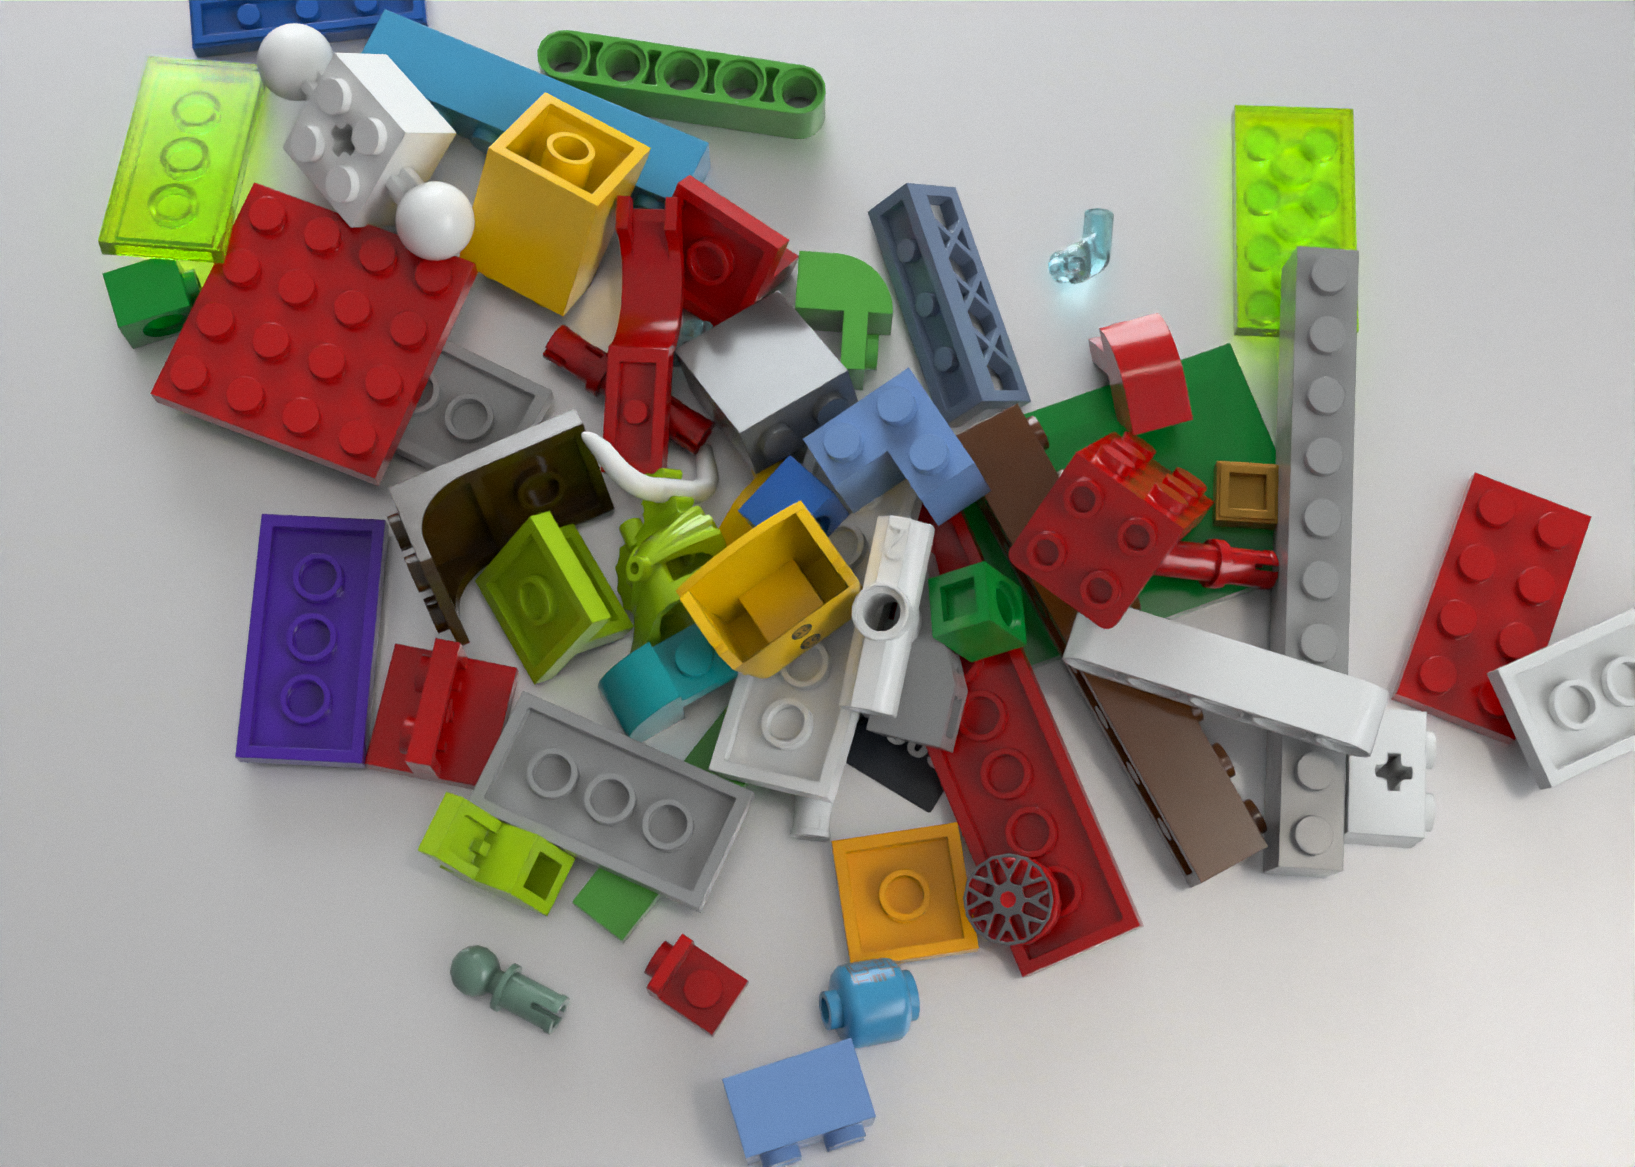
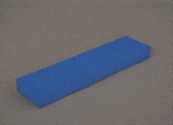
(242, 25)

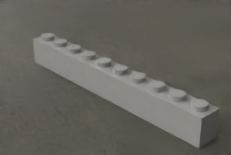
(1312, 544)

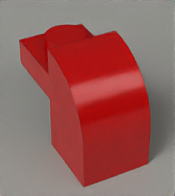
(1143, 373)

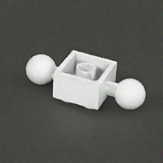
(367, 140)

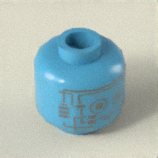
(870, 1002)

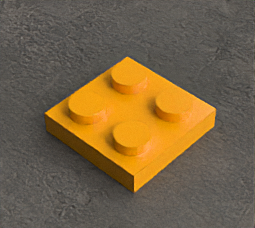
(904, 894)

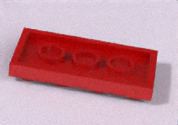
(1489, 602)

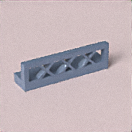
(938, 302)

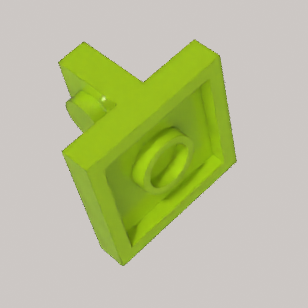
(551, 597)

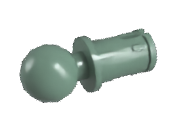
(478, 972)

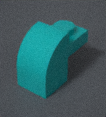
(656, 682)

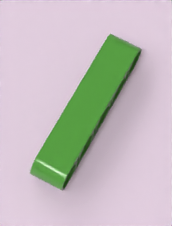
(707, 100)

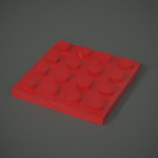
(314, 335)

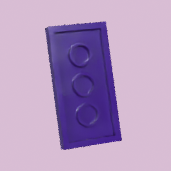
(312, 641)

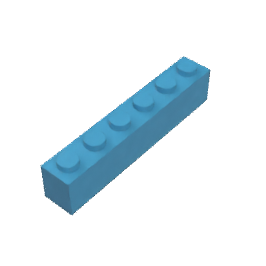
(488, 93)

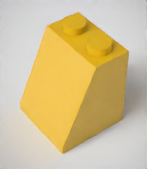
(551, 202)

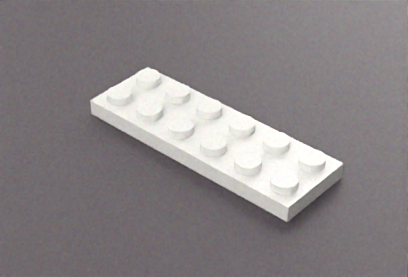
(789, 726)

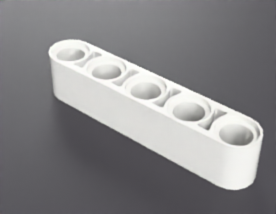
(1232, 680)

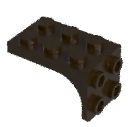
(477, 503)

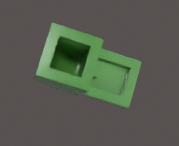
(845, 297)

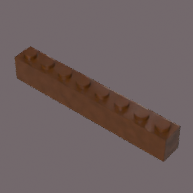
(1155, 738)

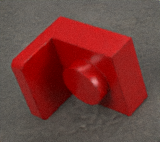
(694, 984)

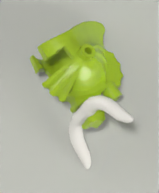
(669, 543)

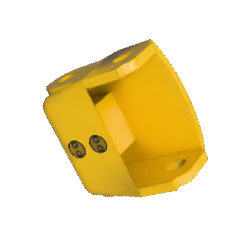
(772, 593)

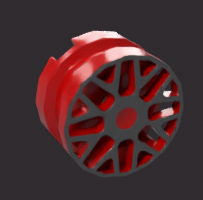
(1012, 900)

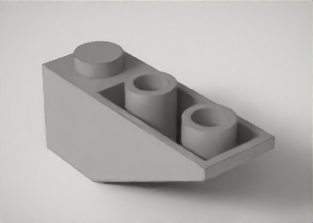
(932, 686)

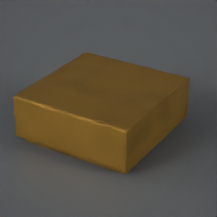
(1245, 495)

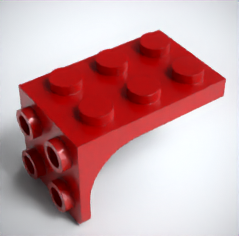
(1108, 526)

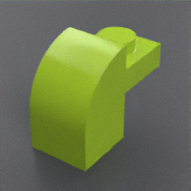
(495, 855)

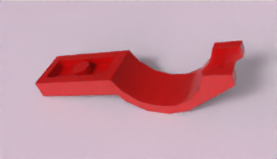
(646, 333)

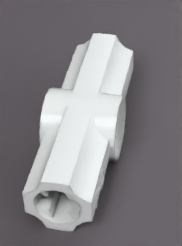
(897, 575)

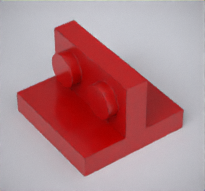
(727, 254)
(440, 714)

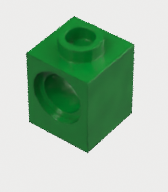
(151, 299)
(977, 611)

